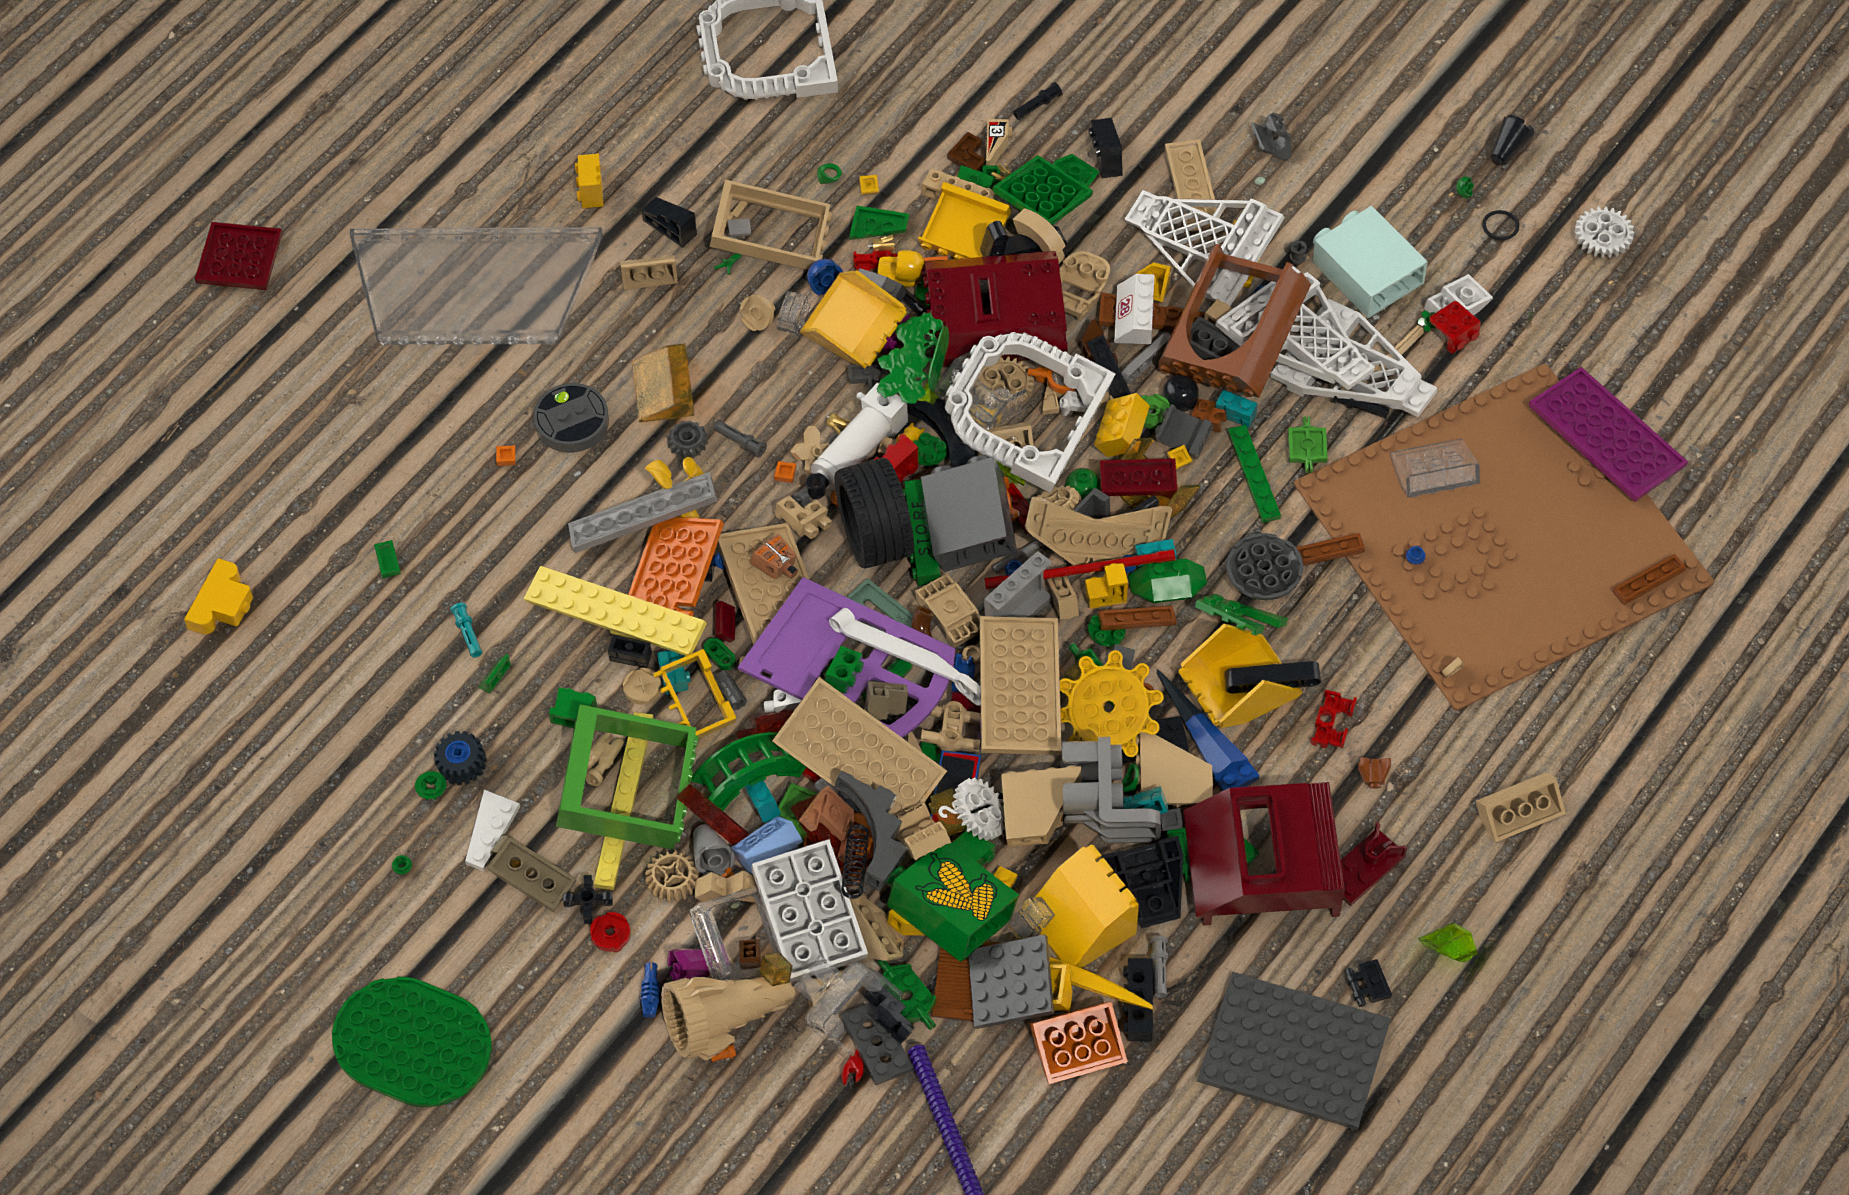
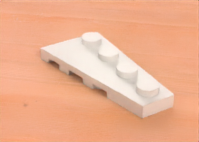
(491, 824)

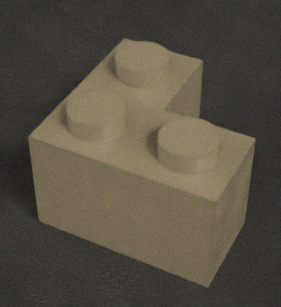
(885, 698)

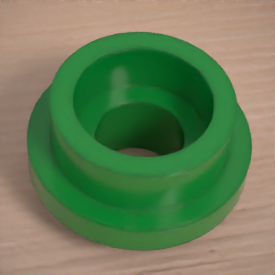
(399, 860)

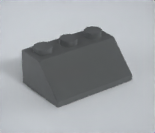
(1210, 341)

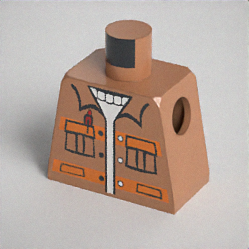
(775, 558)

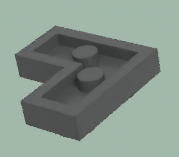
(870, 375)

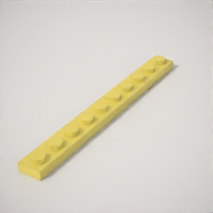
(622, 805)

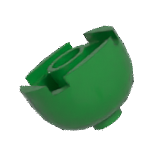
(1083, 481)

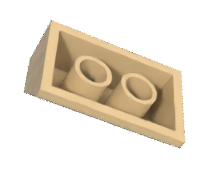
(649, 272)
(1016, 434)

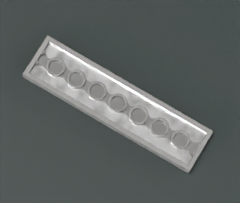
(642, 512)

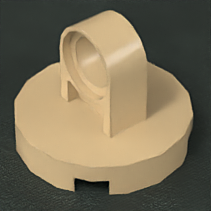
(757, 312)

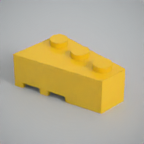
(589, 181)

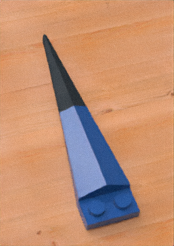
(1228, 763)

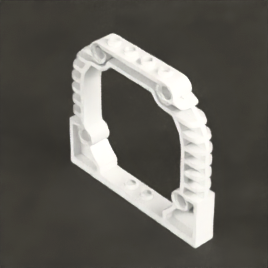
(805, 81)
(1046, 466)

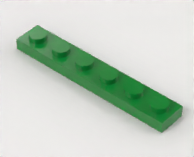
(1254, 474)

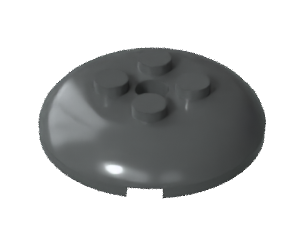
(1264, 552)

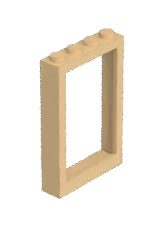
(775, 200)

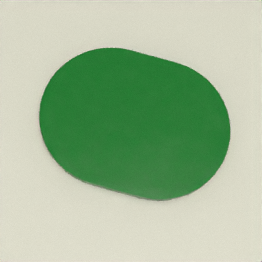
(412, 1041)

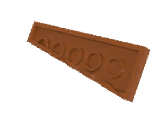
(1163, 317)

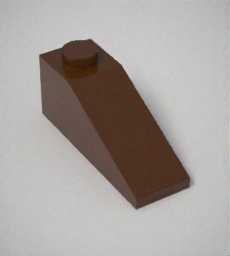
(749, 954)

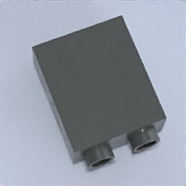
(968, 513)

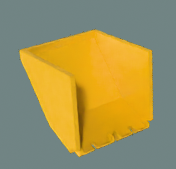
(854, 318)
(1229, 649)
(1087, 909)

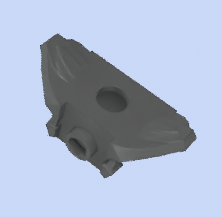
(1280, 147)

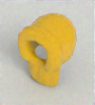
(903, 269)

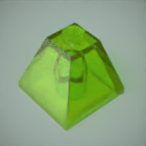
(1452, 942)

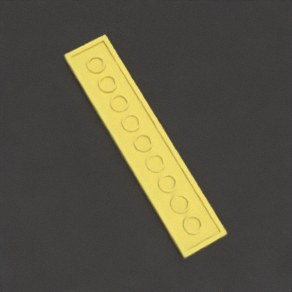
(615, 611)

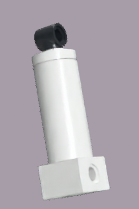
(876, 420)

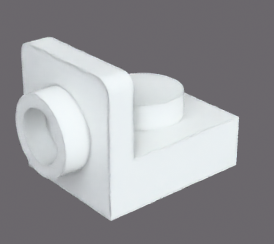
(1072, 401)

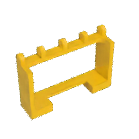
(705, 666)

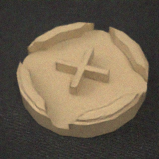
(641, 686)

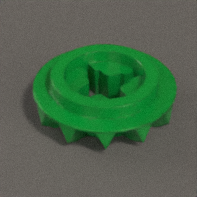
(431, 778)

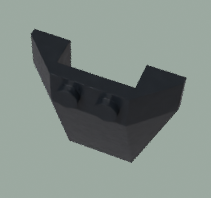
(1153, 877)

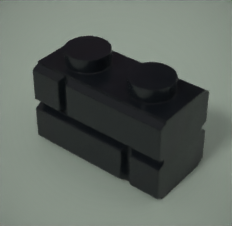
(629, 651)

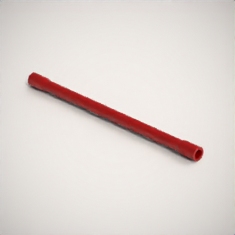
(1158, 557)

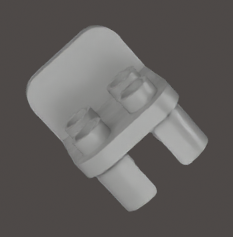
(1101, 803)

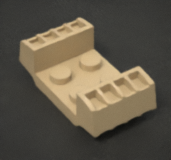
(950, 609)
(920, 832)

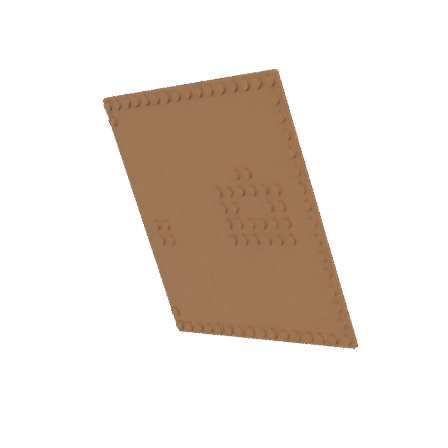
(1511, 564)

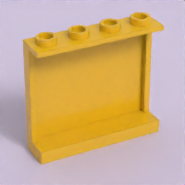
(961, 222)

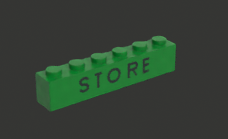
(926, 566)

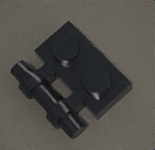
(1373, 979)

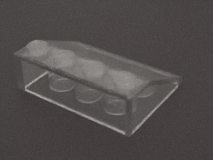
(1435, 468)

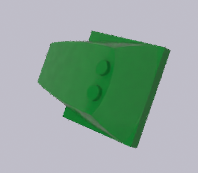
(1048, 187)

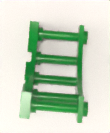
(752, 773)

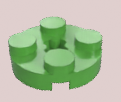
(1158, 403)

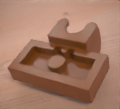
(1207, 410)

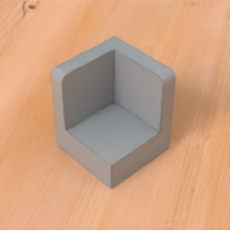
(738, 227)

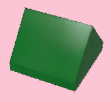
(988, 169)

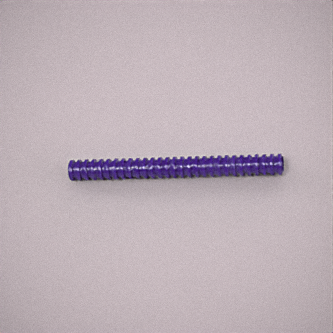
(944, 1120)

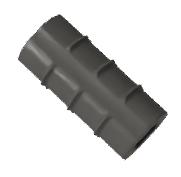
(730, 690)

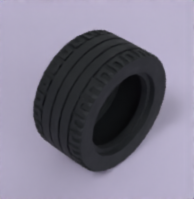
(874, 513)

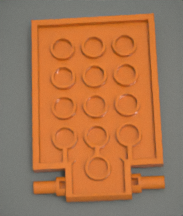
(676, 562)

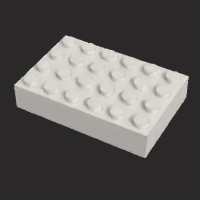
(808, 908)

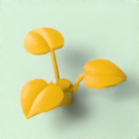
(663, 476)

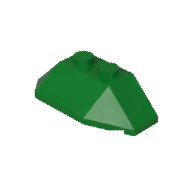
(1168, 581)

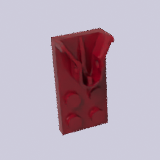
(1139, 477)
(1369, 864)

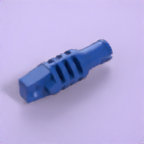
(650, 991)

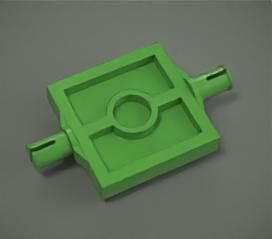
(1307, 445)

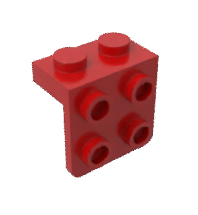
(1456, 325)

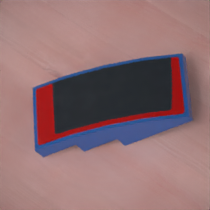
(959, 768)

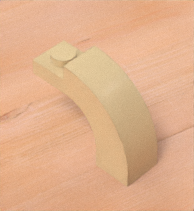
(1041, 231)

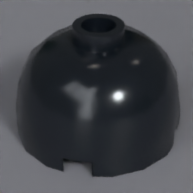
(1181, 392)

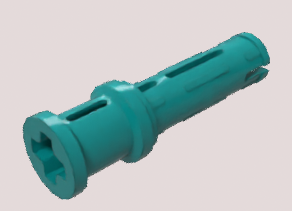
(464, 622)

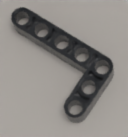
(998, 243)

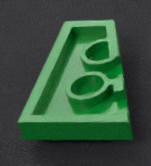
(877, 222)

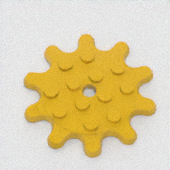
(1112, 684)

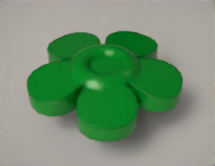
(1425, 320)

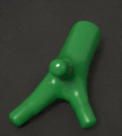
(728, 262)

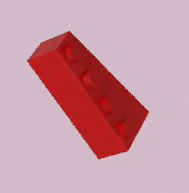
(903, 457)

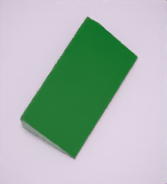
(495, 674)

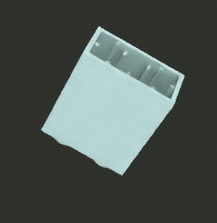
(1369, 261)

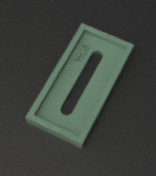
(870, 592)

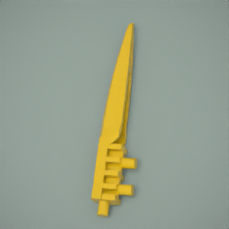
(1099, 985)

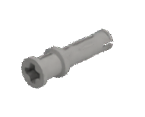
(1159, 962)

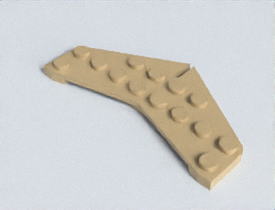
(1091, 540)

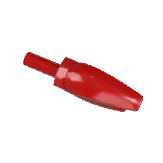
(853, 1065)

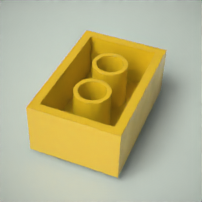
(1121, 424)

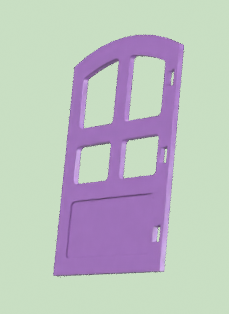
(802, 644)

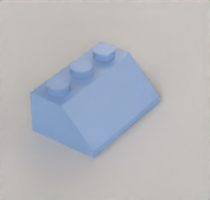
(767, 842)

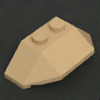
(879, 937)

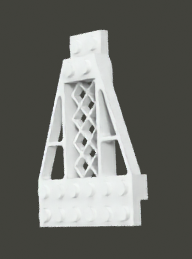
(1246, 238)
(1344, 367)
(1406, 391)

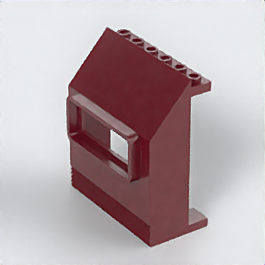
(1303, 850)

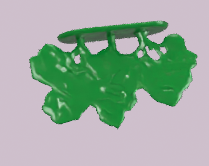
(909, 361)

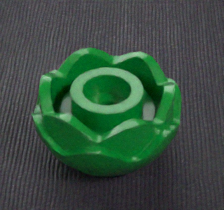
(1465, 187)

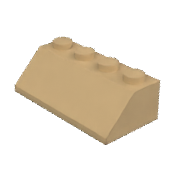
(1521, 806)

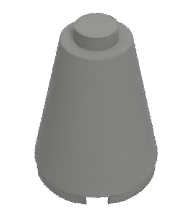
(711, 851)

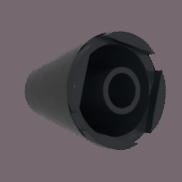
(1510, 139)

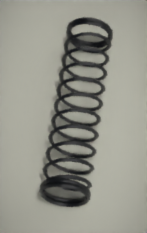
(844, 880)

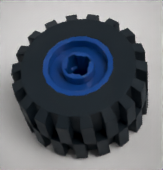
(460, 758)

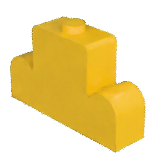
(219, 599)

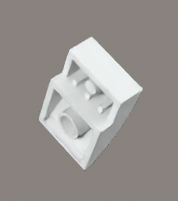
(1465, 291)

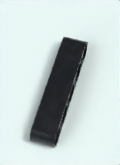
(1288, 674)

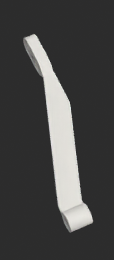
(847, 624)

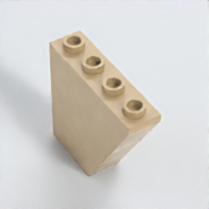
(1180, 774)
(1035, 803)

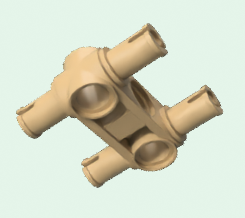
(950, 737)

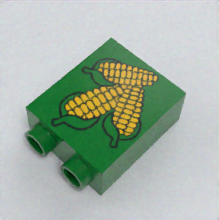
(951, 900)

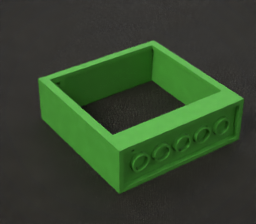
(613, 825)

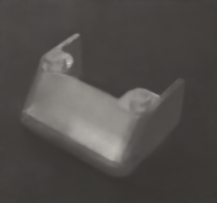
(988, 406)
(822, 1015)

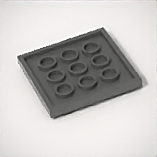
(1011, 982)

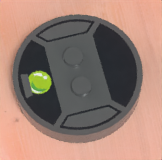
(571, 417)

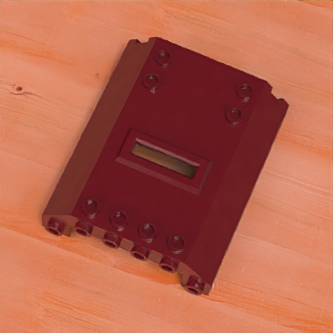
(1022, 295)

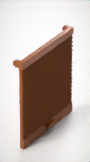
(954, 987)

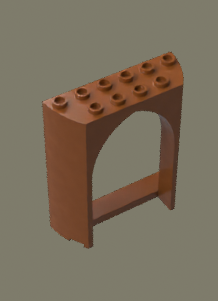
(1251, 364)

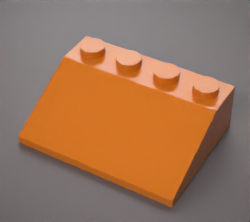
(1078, 1042)

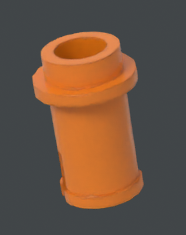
(729, 1052)

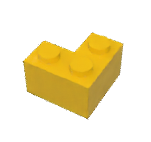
(1107, 590)

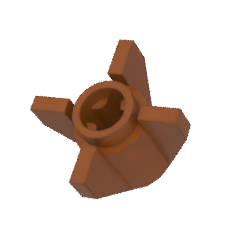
(1374, 771)

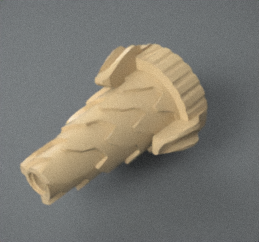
(707, 1009)

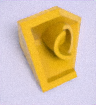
(1161, 279)

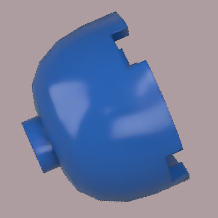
(822, 275)

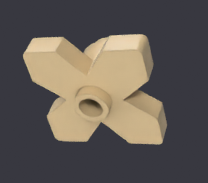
(810, 448)

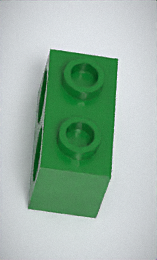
(845, 665)

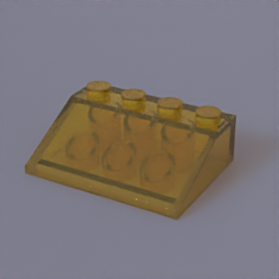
(663, 384)

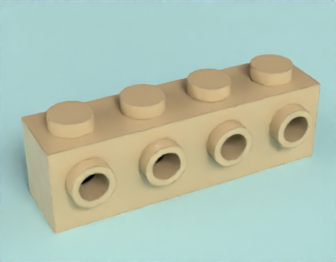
(932, 185)

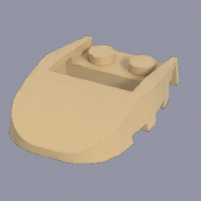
(1087, 273)

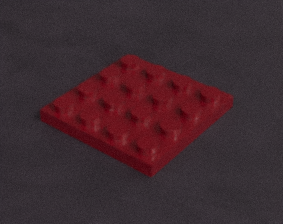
(238, 256)

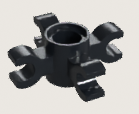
(588, 892)

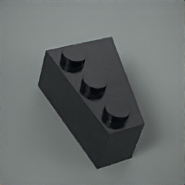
(1107, 147)
(670, 220)

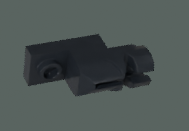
(889, 1014)

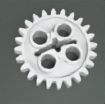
(1604, 232)
(972, 796)

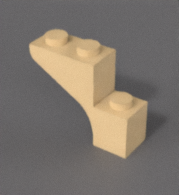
(715, 886)

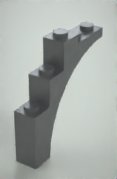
(883, 826)

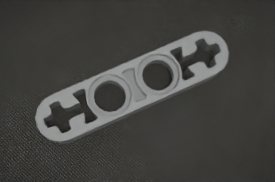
(1146, 358)

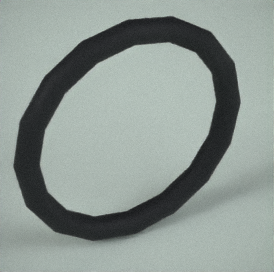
(1499, 237)

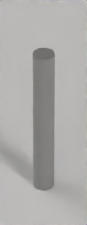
(1020, 553)

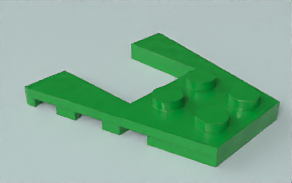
(1233, 610)

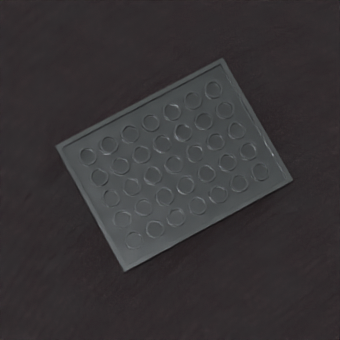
(1294, 1050)

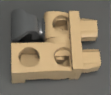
(803, 517)

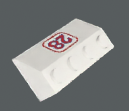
(1134, 310)

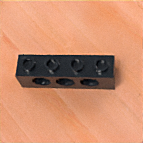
(1139, 1029)

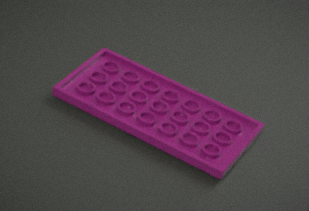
(1608, 434)

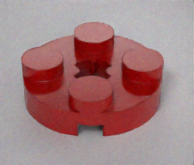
(610, 942)

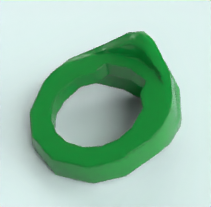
(823, 178)
(1128, 785)

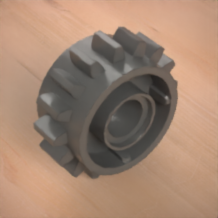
(687, 448)

